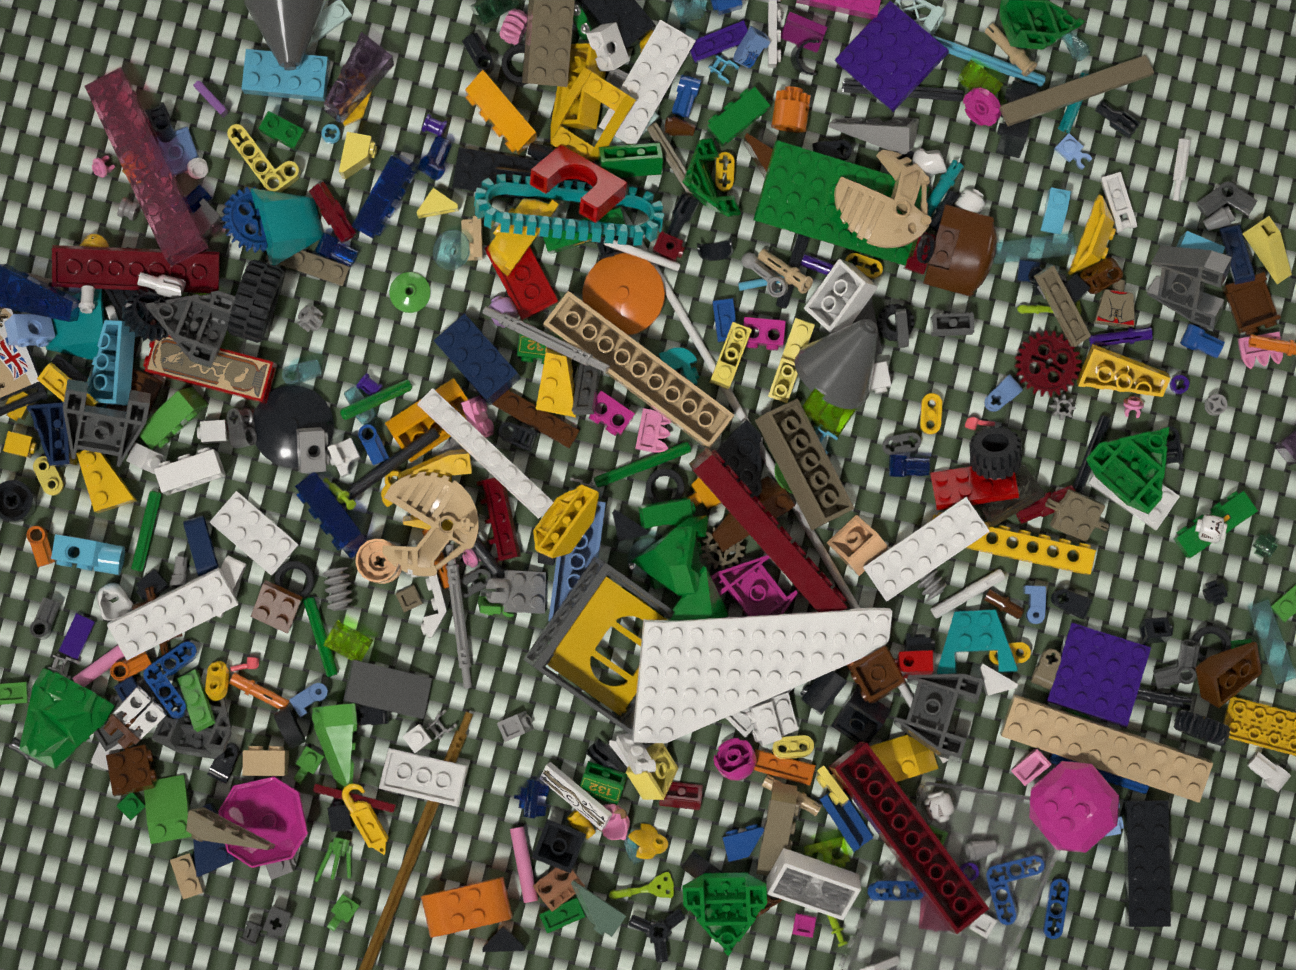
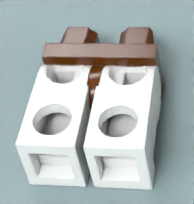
(129, 722)

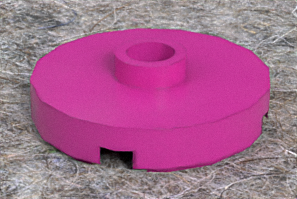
(982, 107)

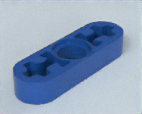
(889, 896)
(1048, 923)

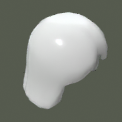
(929, 161)
(113, 610)

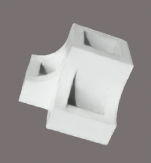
(343, 455)

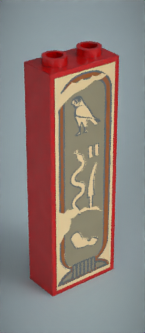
(230, 373)

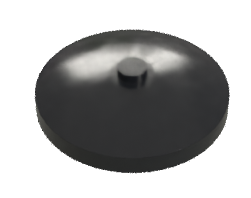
(284, 413)

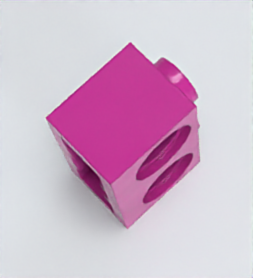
(763, 326)
(613, 409)

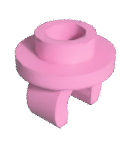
(100, 168)
(1133, 403)
(470, 558)

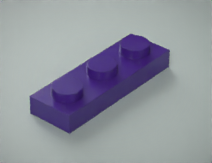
(718, 41)

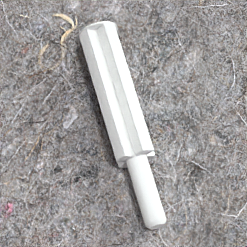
(1180, 166)

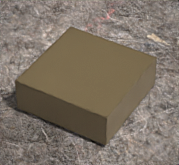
(409, 598)

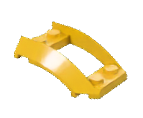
(601, 91)

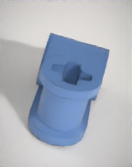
(1005, 392)

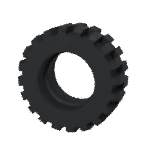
(255, 301)

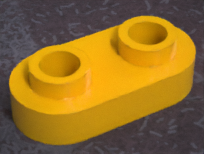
(931, 414)
(1014, 646)
(217, 678)

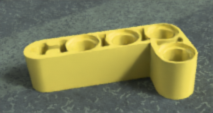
(258, 158)

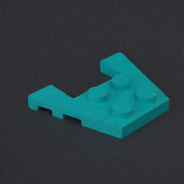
(976, 633)

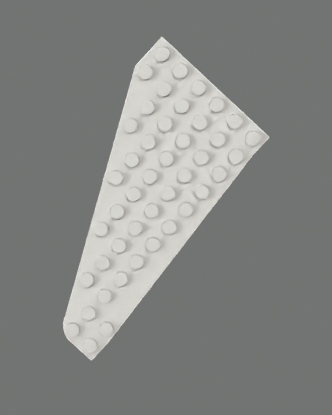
(723, 665)

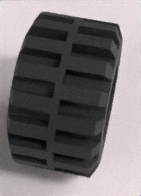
(995, 453)

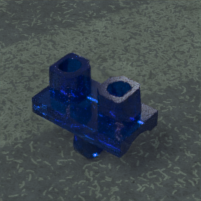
(529, 797)

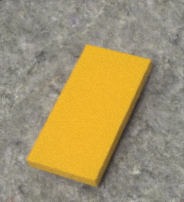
(1261, 725)

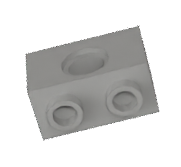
(305, 439)

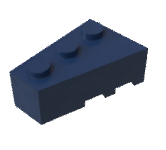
(52, 430)
(209, 854)

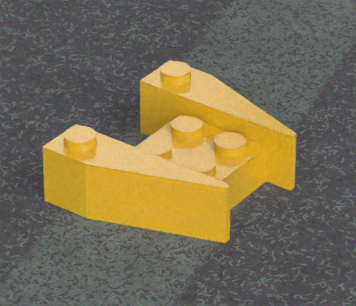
(448, 464)

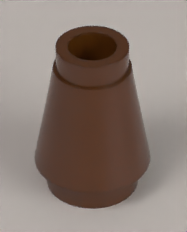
(678, 127)

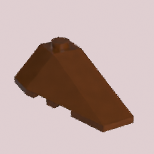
(774, 500)

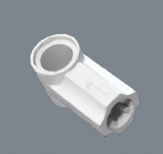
(1272, 774)

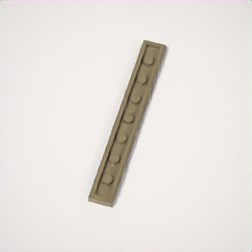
(1076, 90)

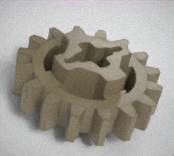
(713, 549)

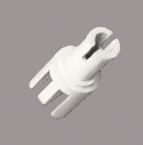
(163, 285)

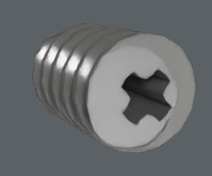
(931, 585)
(337, 589)

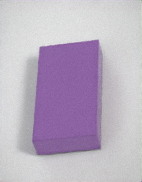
(210, 98)

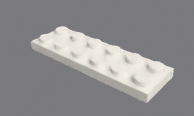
(651, 79)
(926, 549)
(172, 613)

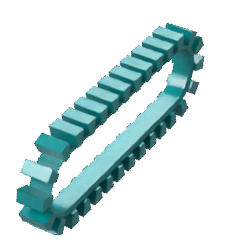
(492, 215)

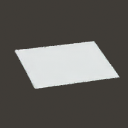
(99, 756)

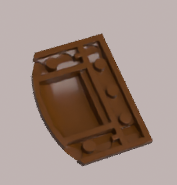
(962, 251)

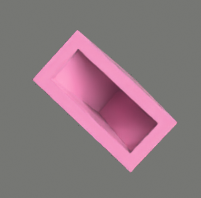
(1031, 767)

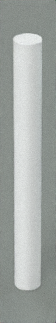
(645, 255)

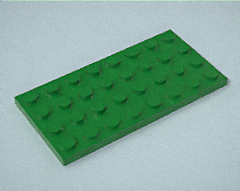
(802, 199)

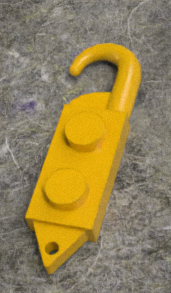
(365, 820)

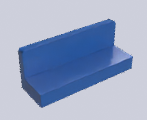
(847, 822)

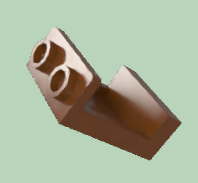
(1251, 305)

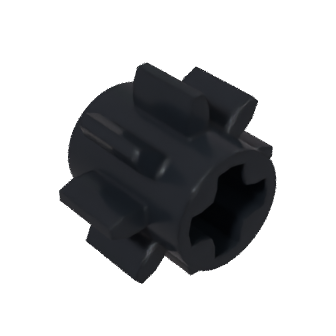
(1215, 593)

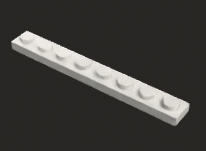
(485, 453)

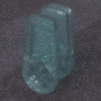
(305, 371)
(353, 395)

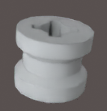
(128, 209)
(1218, 401)

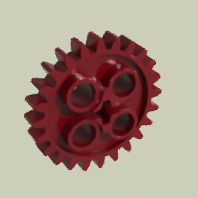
(1040, 381)

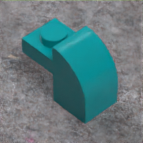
(679, 359)

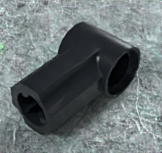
(478, 52)

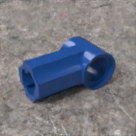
(687, 91)
(1197, 339)
(374, 446)

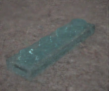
(1034, 248)
(1272, 642)

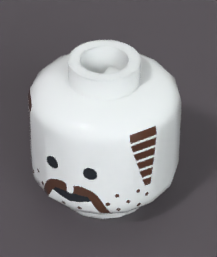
(1211, 528)
(939, 806)

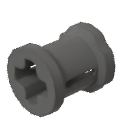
(251, 933)

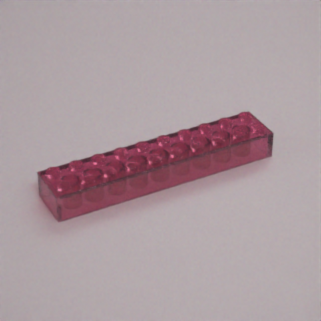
(146, 167)

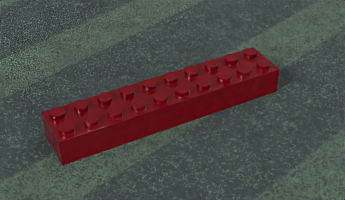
(764, 531)
(908, 837)

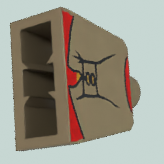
(1115, 307)

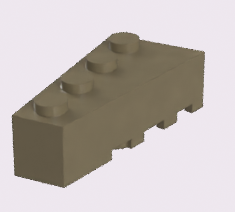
(778, 825)

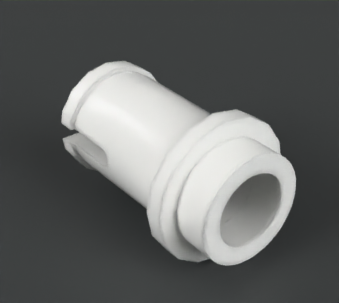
(87, 298)

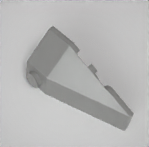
(891, 135)

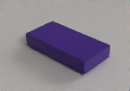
(77, 636)

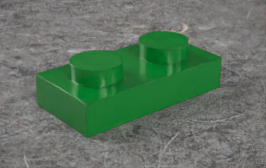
(562, 916)

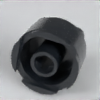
(26, 501)

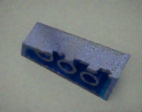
(385, 195)
(34, 296)
(331, 514)

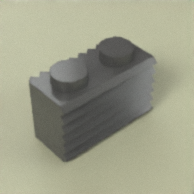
(952, 324)

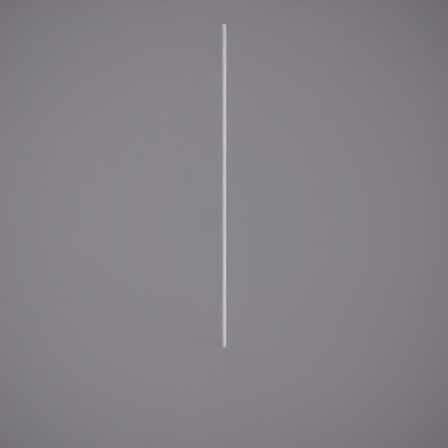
(763, 452)

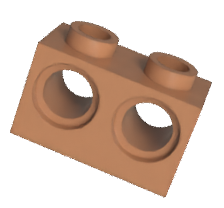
(560, 887)

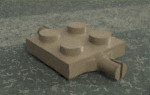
(1077, 515)

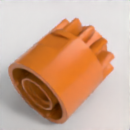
(791, 110)

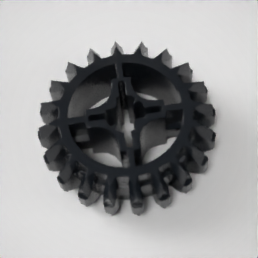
(136, 315)
(1201, 728)

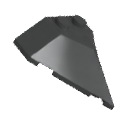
(196, 323)
(182, 738)

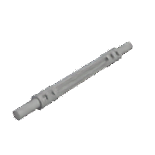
(546, 339)
(458, 617)

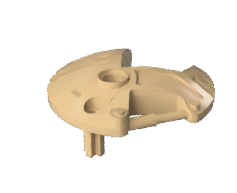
(875, 215)
(433, 502)

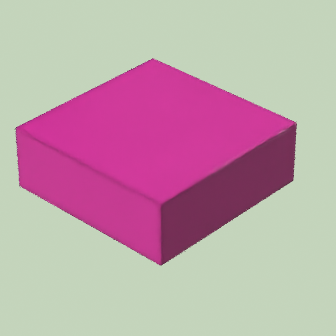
(804, 925)

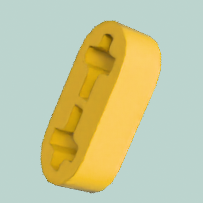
(719, 172)
(868, 262)

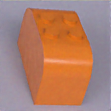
(466, 907)

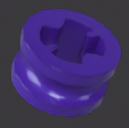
(1185, 383)
(974, 867)

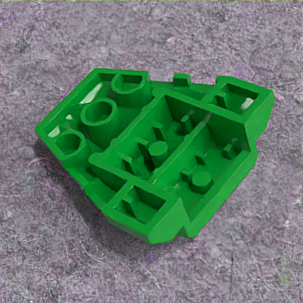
(60, 718)

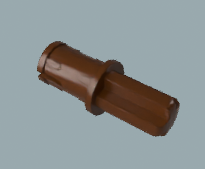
(1004, 604)

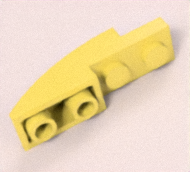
(786, 371)

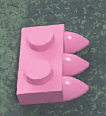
(1249, 353)
(651, 430)

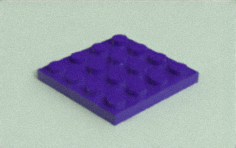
(891, 56)
(1099, 674)

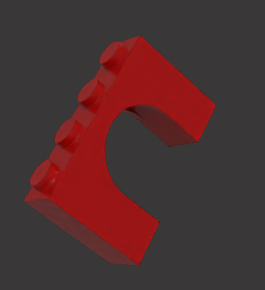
(566, 164)

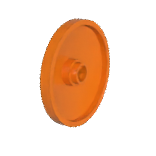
(625, 292)

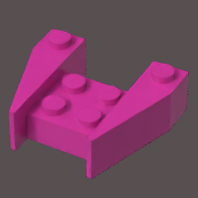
(753, 588)

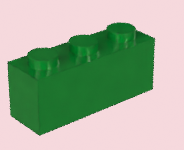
(737, 116)
(631, 160)

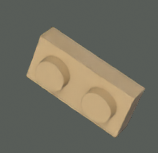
(186, 876)

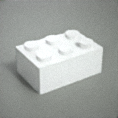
(840, 296)
(189, 471)

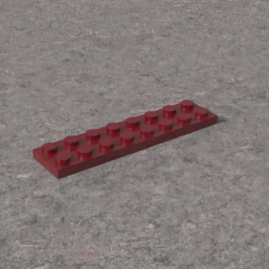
(122, 266)

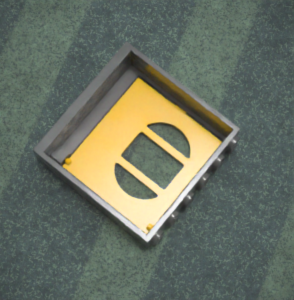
(578, 629)

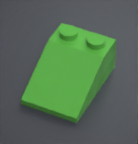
(167, 809)

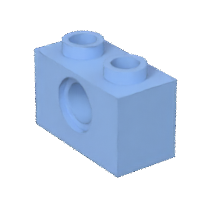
(29, 330)

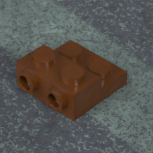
(877, 675)
(131, 770)

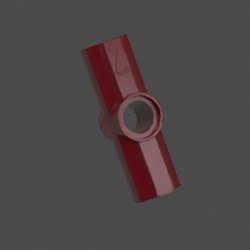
(332, 212)
(1039, 509)

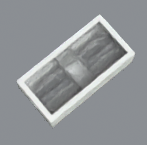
(813, 884)

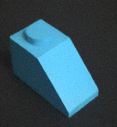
(1055, 210)

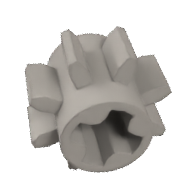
(310, 318)
(1068, 407)

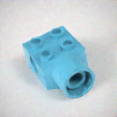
(101, 556)

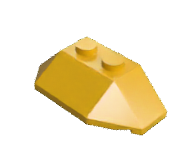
(1094, 237)
(566, 522)
(905, 757)

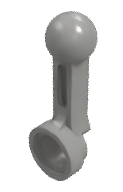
(750, 261)

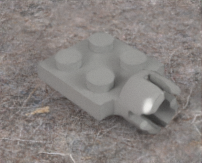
(519, 591)

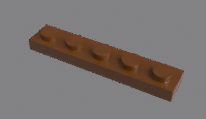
(536, 419)

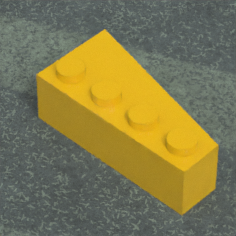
(1117, 372)

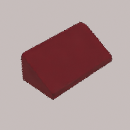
(683, 796)

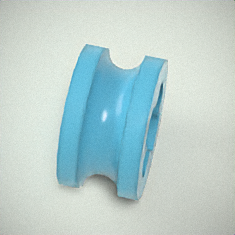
(332, 127)

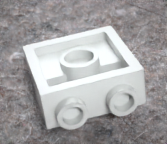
(772, 719)

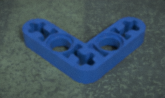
(162, 681)
(1003, 883)

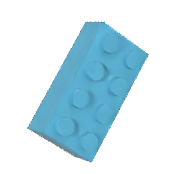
(267, 78)

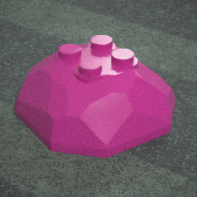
(1074, 806)
(270, 811)

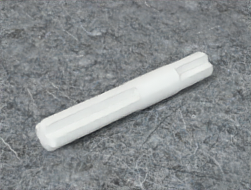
(968, 593)

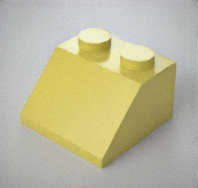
(356, 153)
(655, 784)

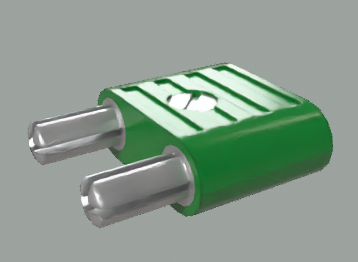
(580, 22)

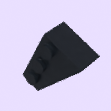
(1013, 137)

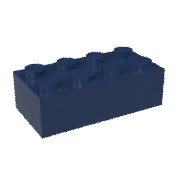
(477, 359)

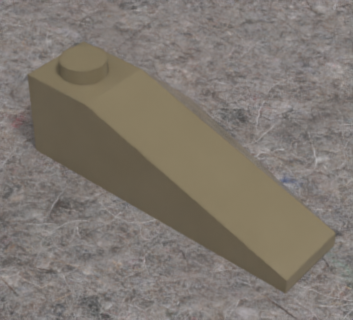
(214, 828)

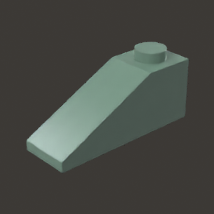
(599, 912)

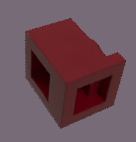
(660, 246)

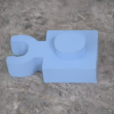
(1071, 149)

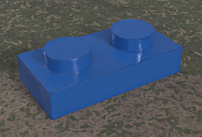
(724, 316)

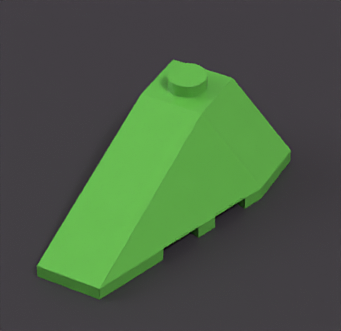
(335, 732)

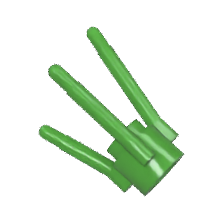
(339, 848)

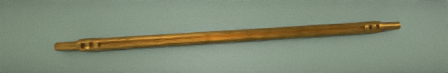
(411, 856)

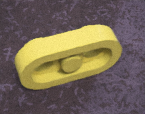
(48, 475)
(792, 747)

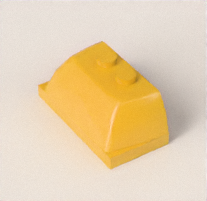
(509, 248)

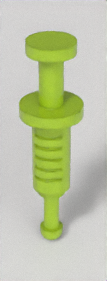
(342, 496)
(837, 930)

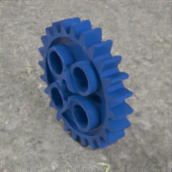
(237, 222)

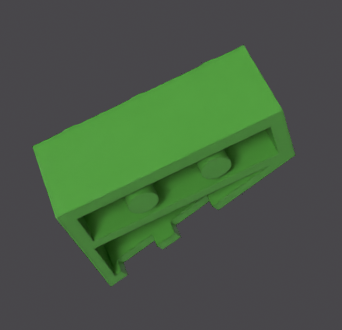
(172, 417)

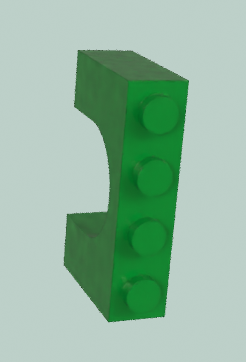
(672, 513)

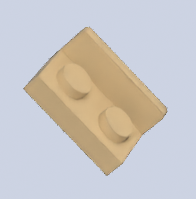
(473, 230)

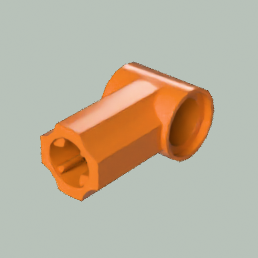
(41, 549)
(133, 666)

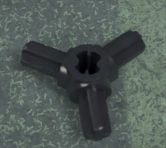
(648, 927)

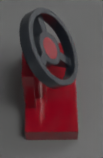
(920, 253)

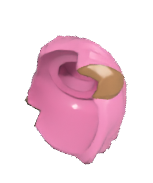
(618, 824)

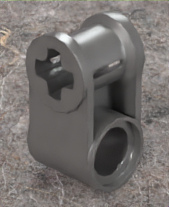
(241, 430)

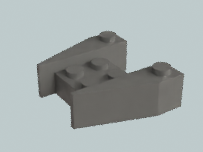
(1184, 279)
(102, 428)
(933, 710)

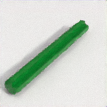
(642, 464)

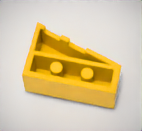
(556, 385)
(103, 482)

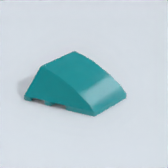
(288, 223)
(80, 336)

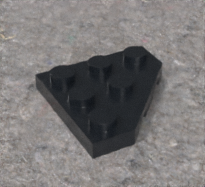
(743, 455)

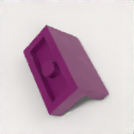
(802, 29)

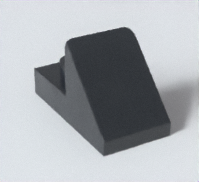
(697, 865)

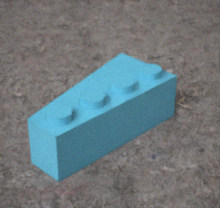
(113, 365)

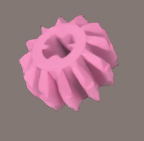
(514, 26)

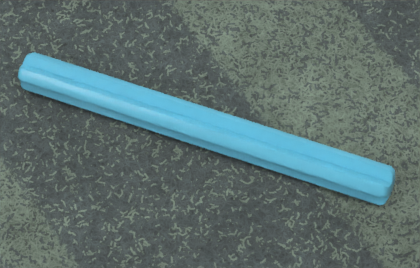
(991, 62)

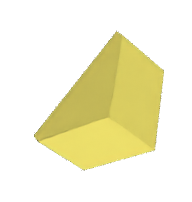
(436, 204)

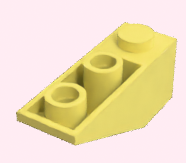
(1269, 247)
(730, 356)

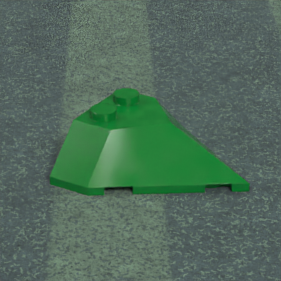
(1035, 23)
(700, 183)
(1133, 468)
(671, 557)
(704, 604)
(725, 904)

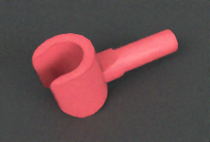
(971, 423)
(252, 663)

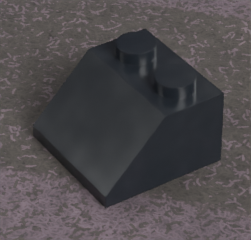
(822, 691)
(860, 719)
(559, 846)

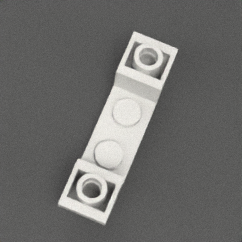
(432, 622)

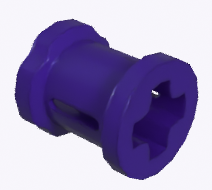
(434, 126)
(369, 385)

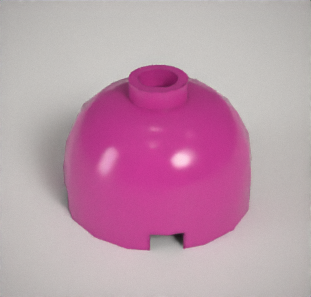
(735, 759)

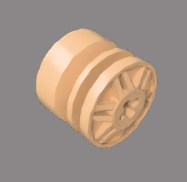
(367, 560)

